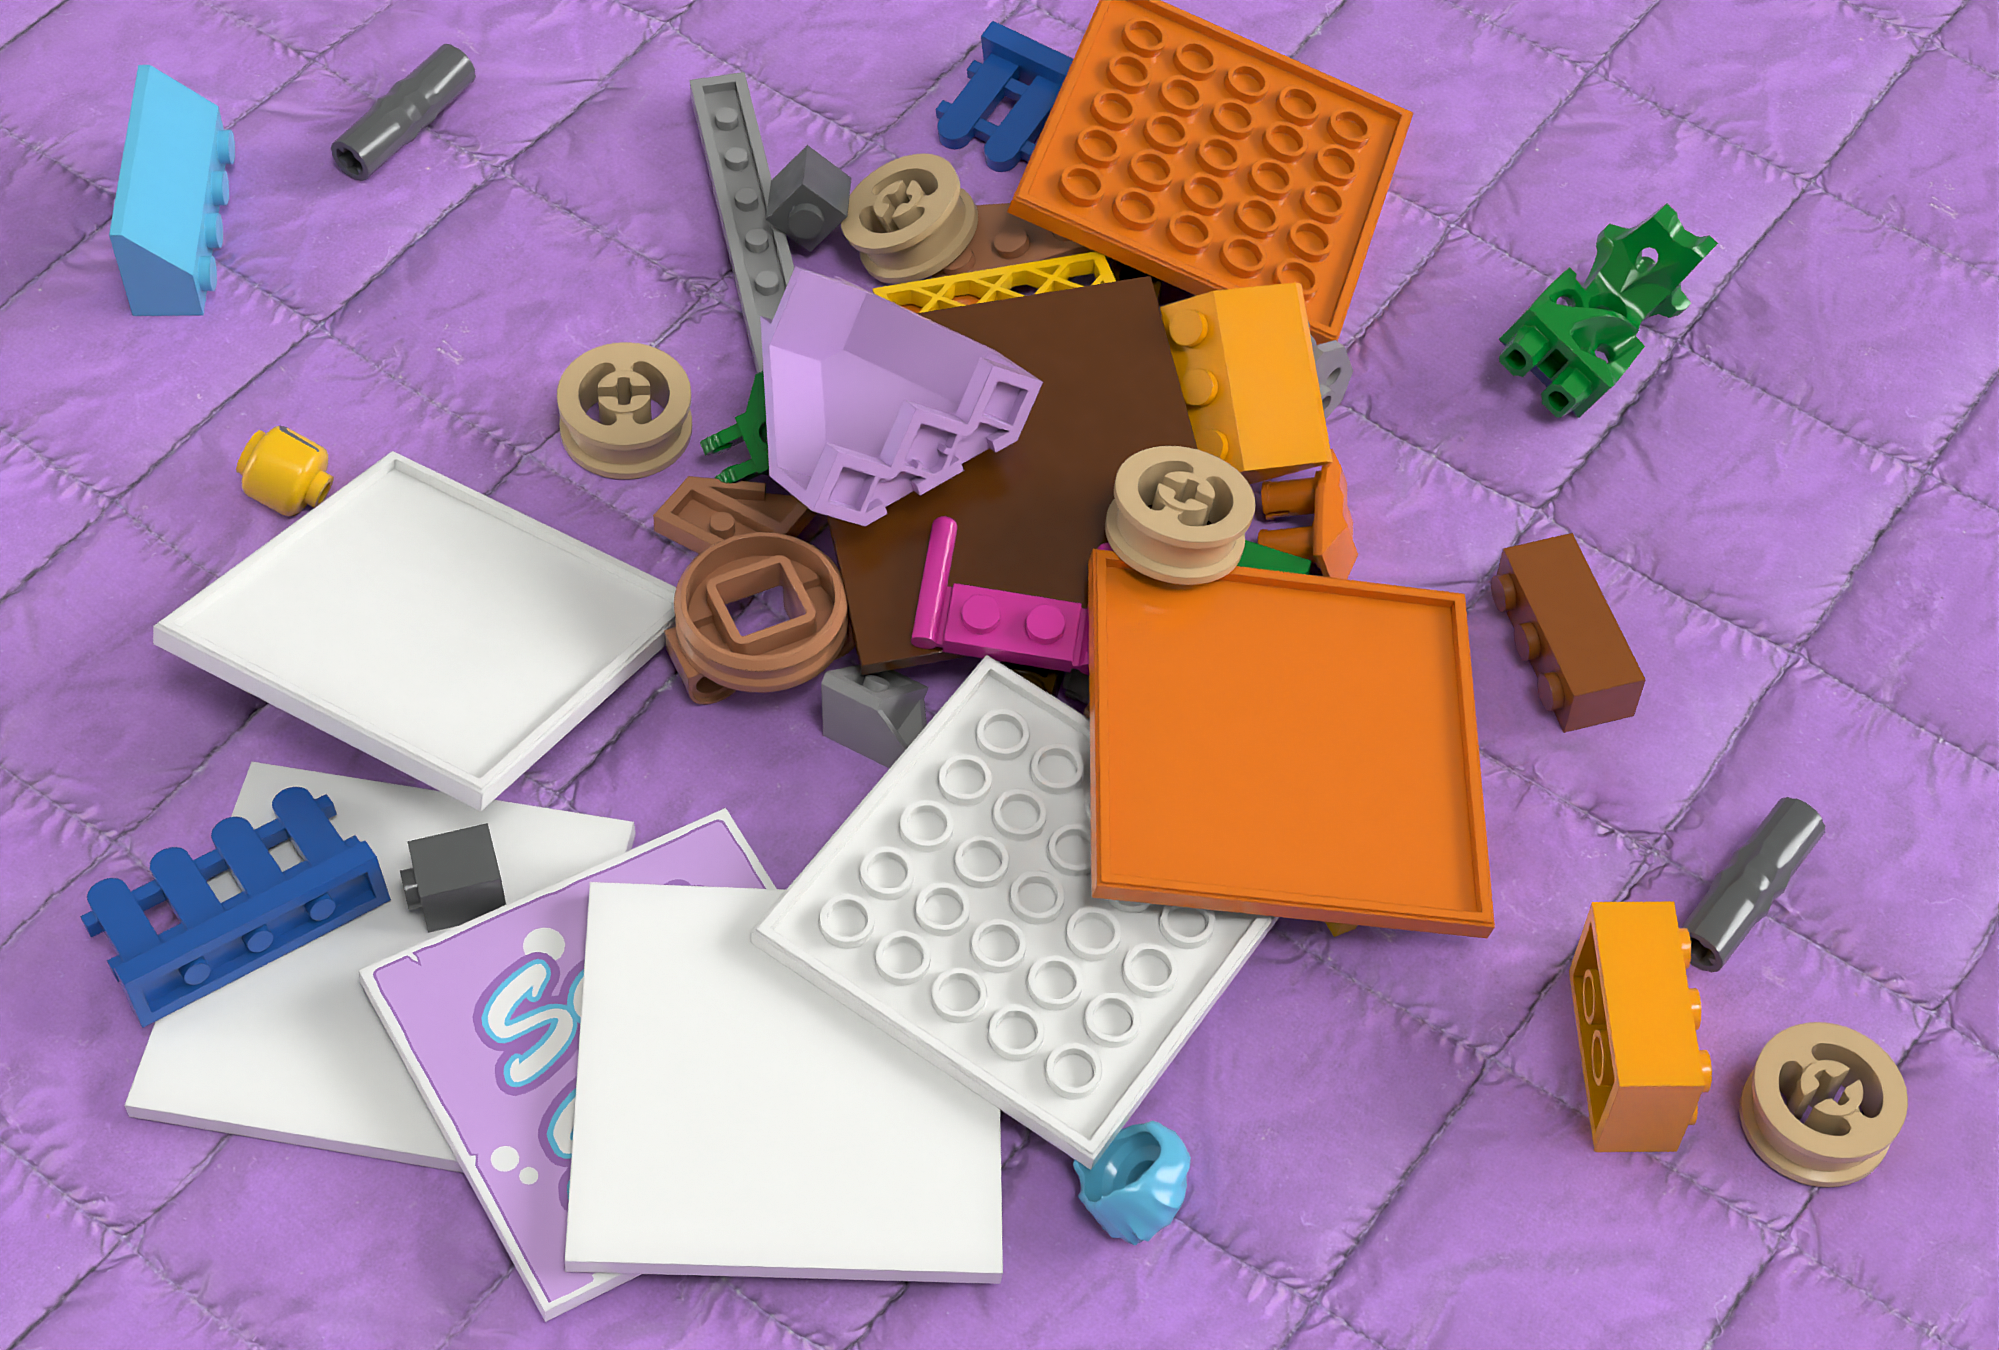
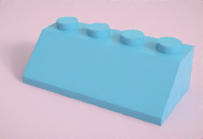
(170, 197)

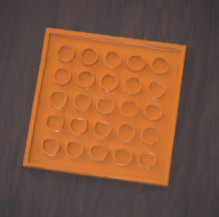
(1213, 160)

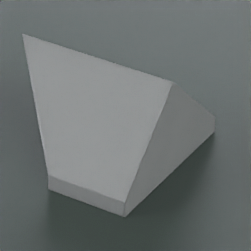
(873, 712)

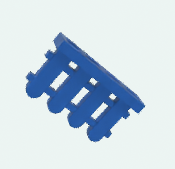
(1011, 68)
(248, 930)

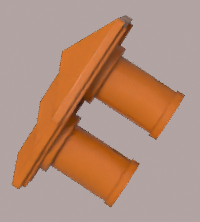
(1330, 537)

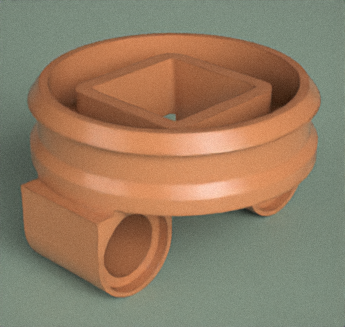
(707, 644)

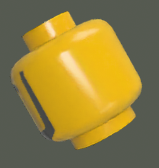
(284, 470)

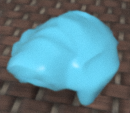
(1136, 1182)

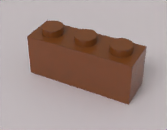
(1567, 633)

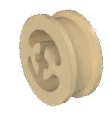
(910, 218)
(623, 382)
(1173, 536)
(1836, 1140)

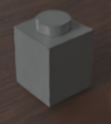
(808, 198)
(453, 877)

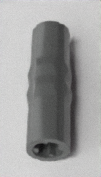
(403, 112)
(1752, 882)

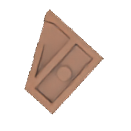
(710, 511)

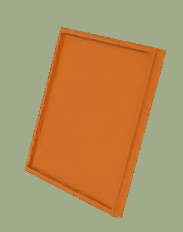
(1286, 749)

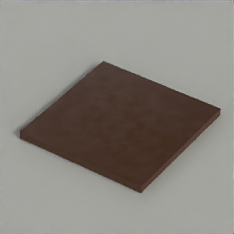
(1044, 500)

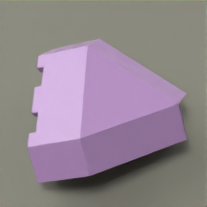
(877, 398)

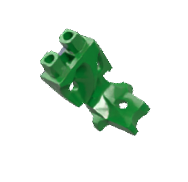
(1603, 314)

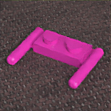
(995, 621)

